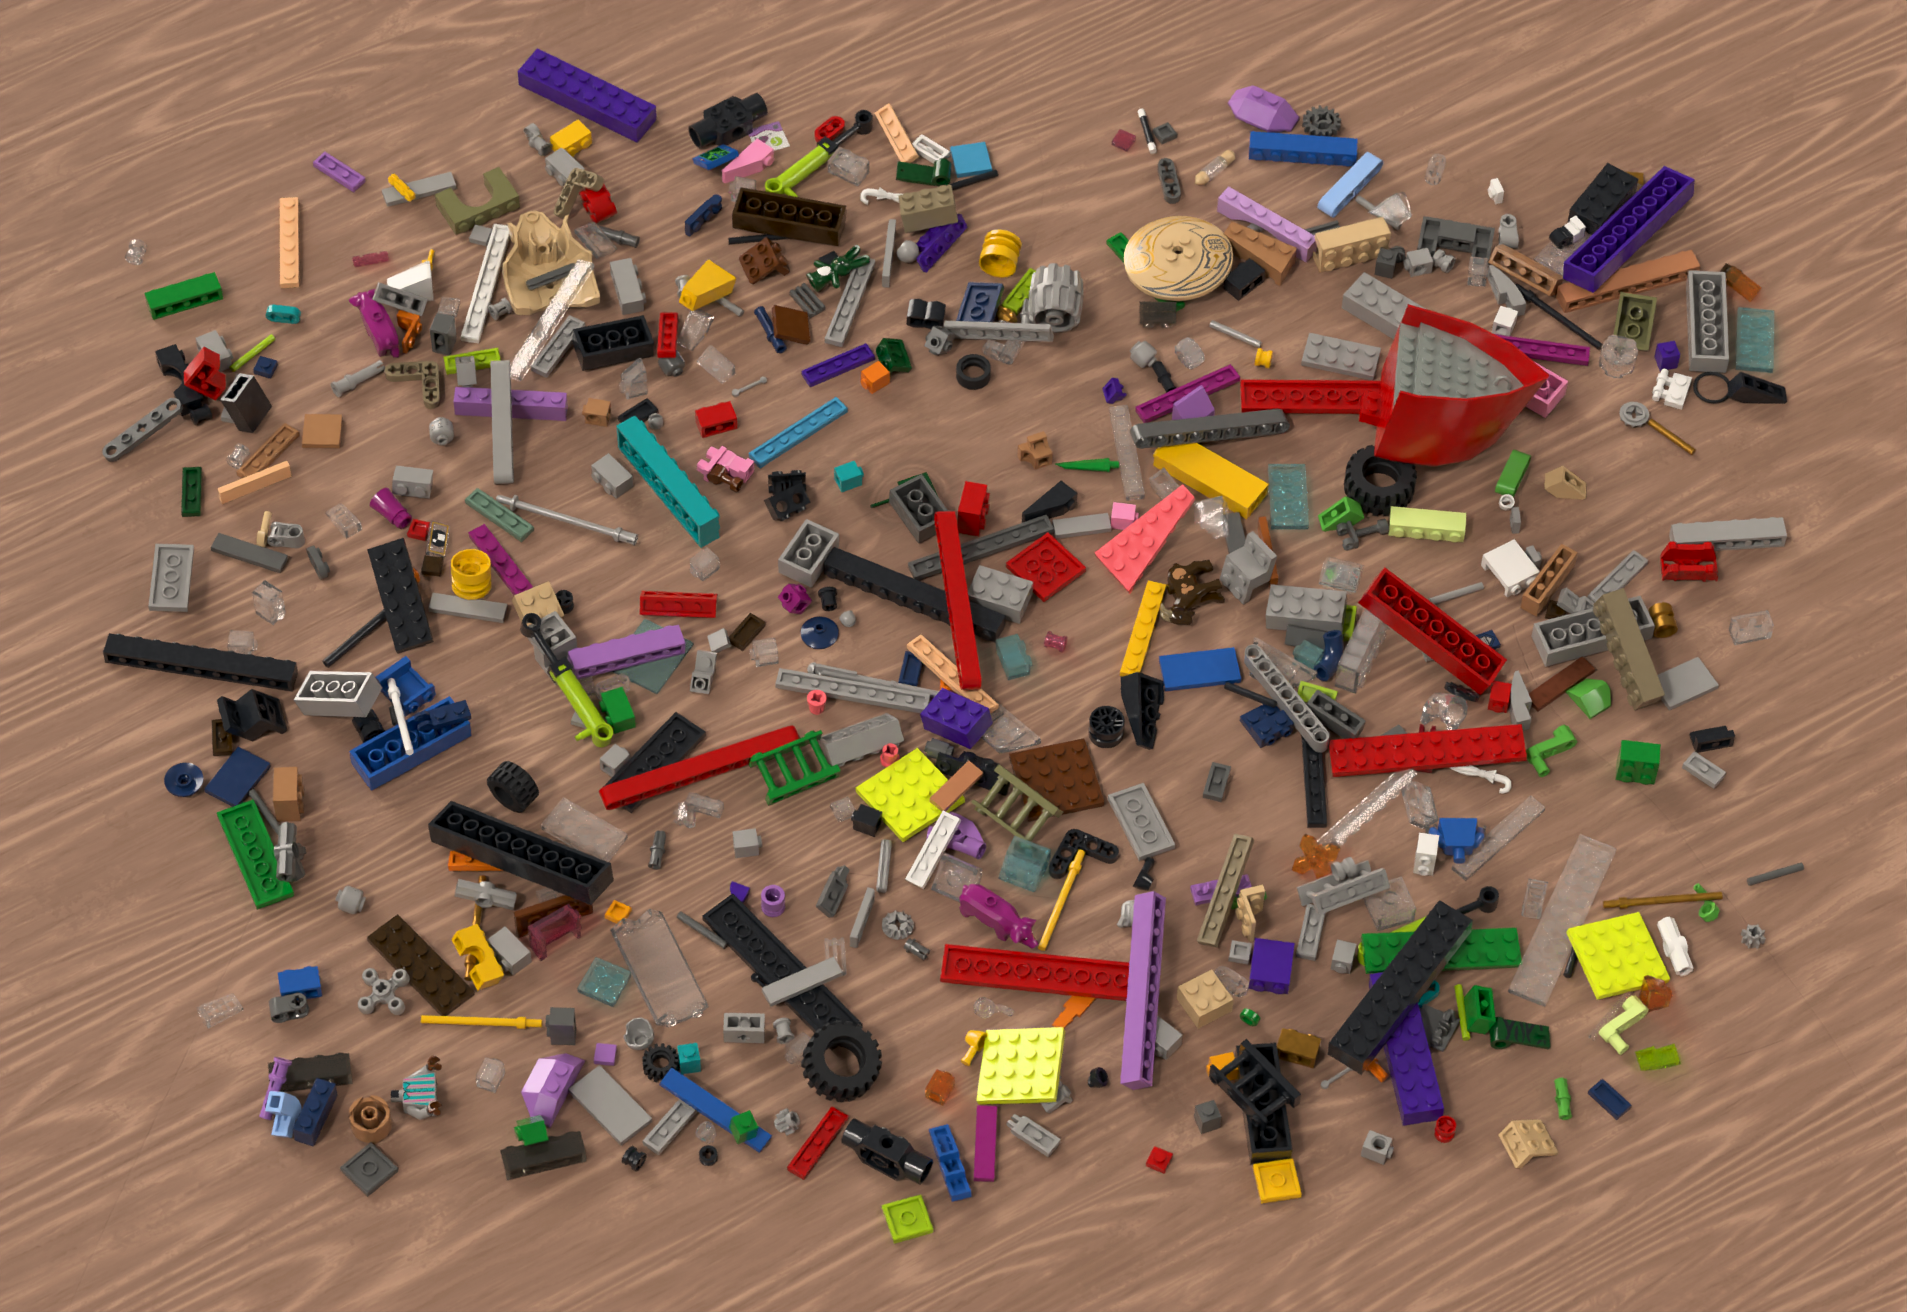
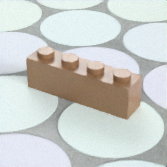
(1526, 269)
(1549, 580)

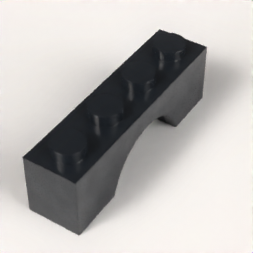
(172, 364)

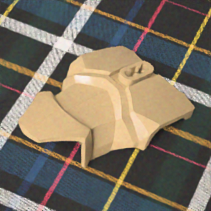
(538, 250)

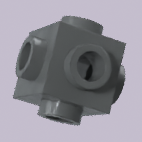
(939, 340)

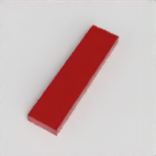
(667, 335)
(817, 1143)

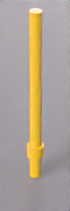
(1074, 868)
(520, 1022)

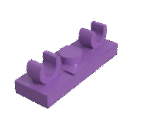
(1203, 892)

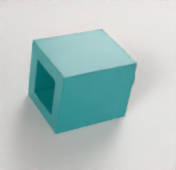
(848, 476)
(689, 1058)

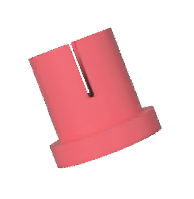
(816, 701)
(889, 755)

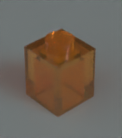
(940, 1087)

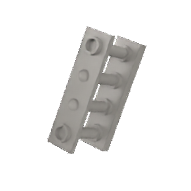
(1330, 894)

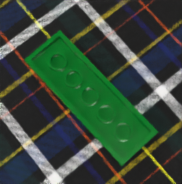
(254, 853)

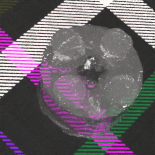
(1618, 356)

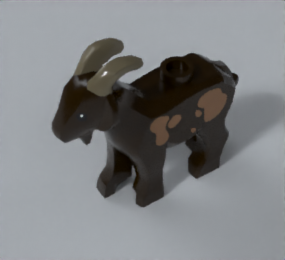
(1188, 592)

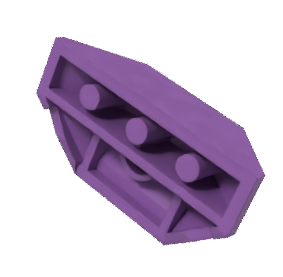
(1263, 109)
(549, 1085)

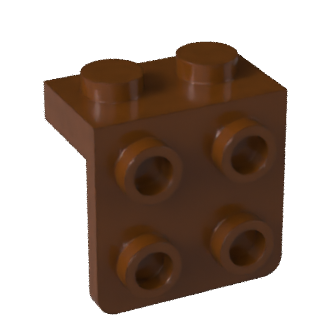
(762, 260)

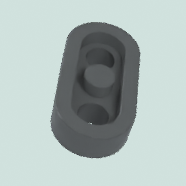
(321, 568)

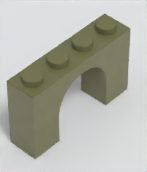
(464, 217)

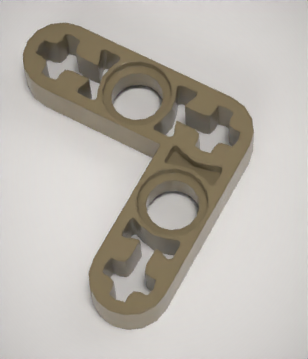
(576, 179)
(422, 374)

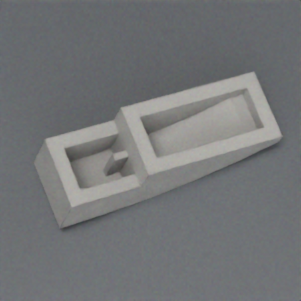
(1505, 290)
(1519, 702)

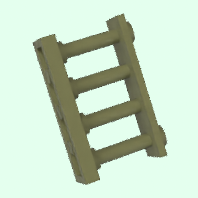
(1018, 789)

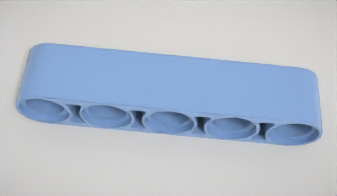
(1350, 184)

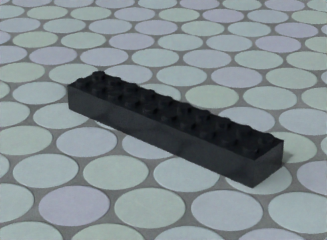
(521, 852)
(1400, 987)

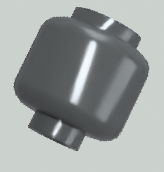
(672, 366)

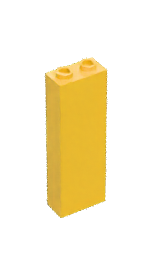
(1212, 476)

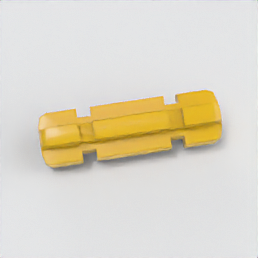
(401, 187)

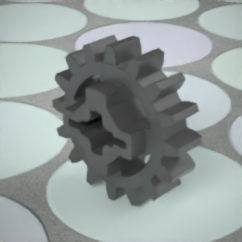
(1321, 122)

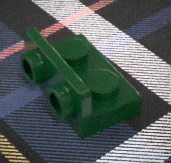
(893, 355)

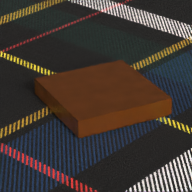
(790, 324)

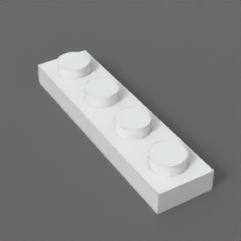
(933, 849)

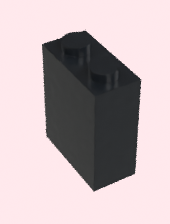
(246, 403)

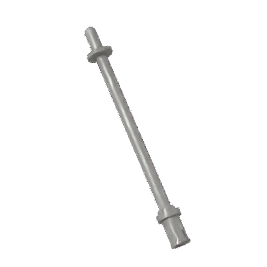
(618, 534)

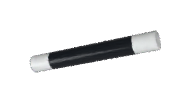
(1147, 132)

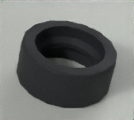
(973, 360)

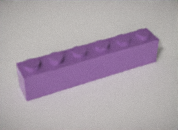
(524, 403)
(627, 651)

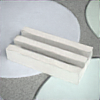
(927, 151)

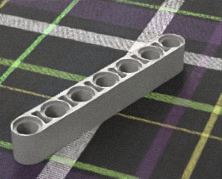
(502, 422)
(1290, 705)

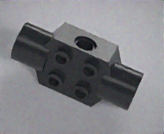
(728, 121)
(886, 1152)

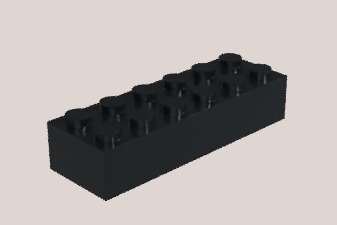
(1275, 1141)

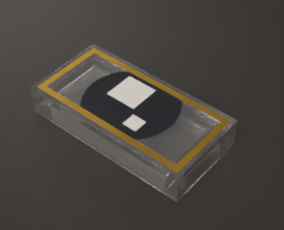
(437, 539)

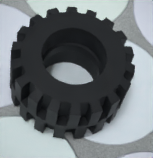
(512, 786)

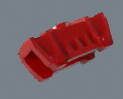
(1687, 561)

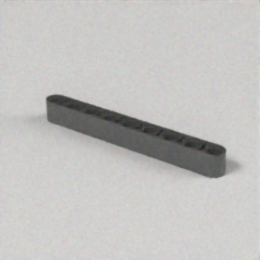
(1209, 428)

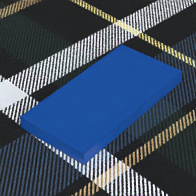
(1199, 669)

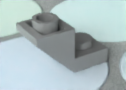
(704, 672)

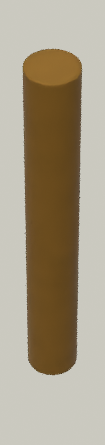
(1672, 437)

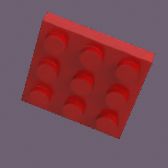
(1047, 565)

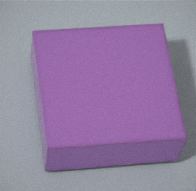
(605, 1054)

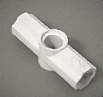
(1675, 946)

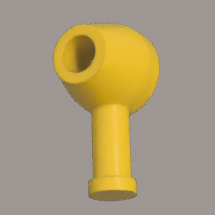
(975, 1040)

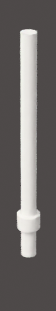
(394, 694)

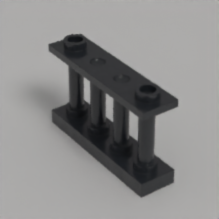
(1263, 1068)

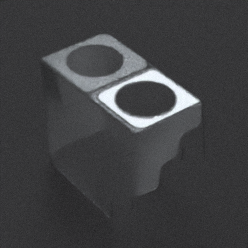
(1212, 516)

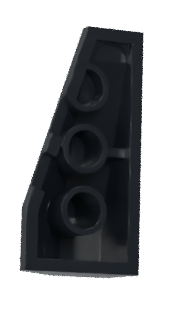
(1142, 700)

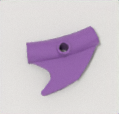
(966, 838)

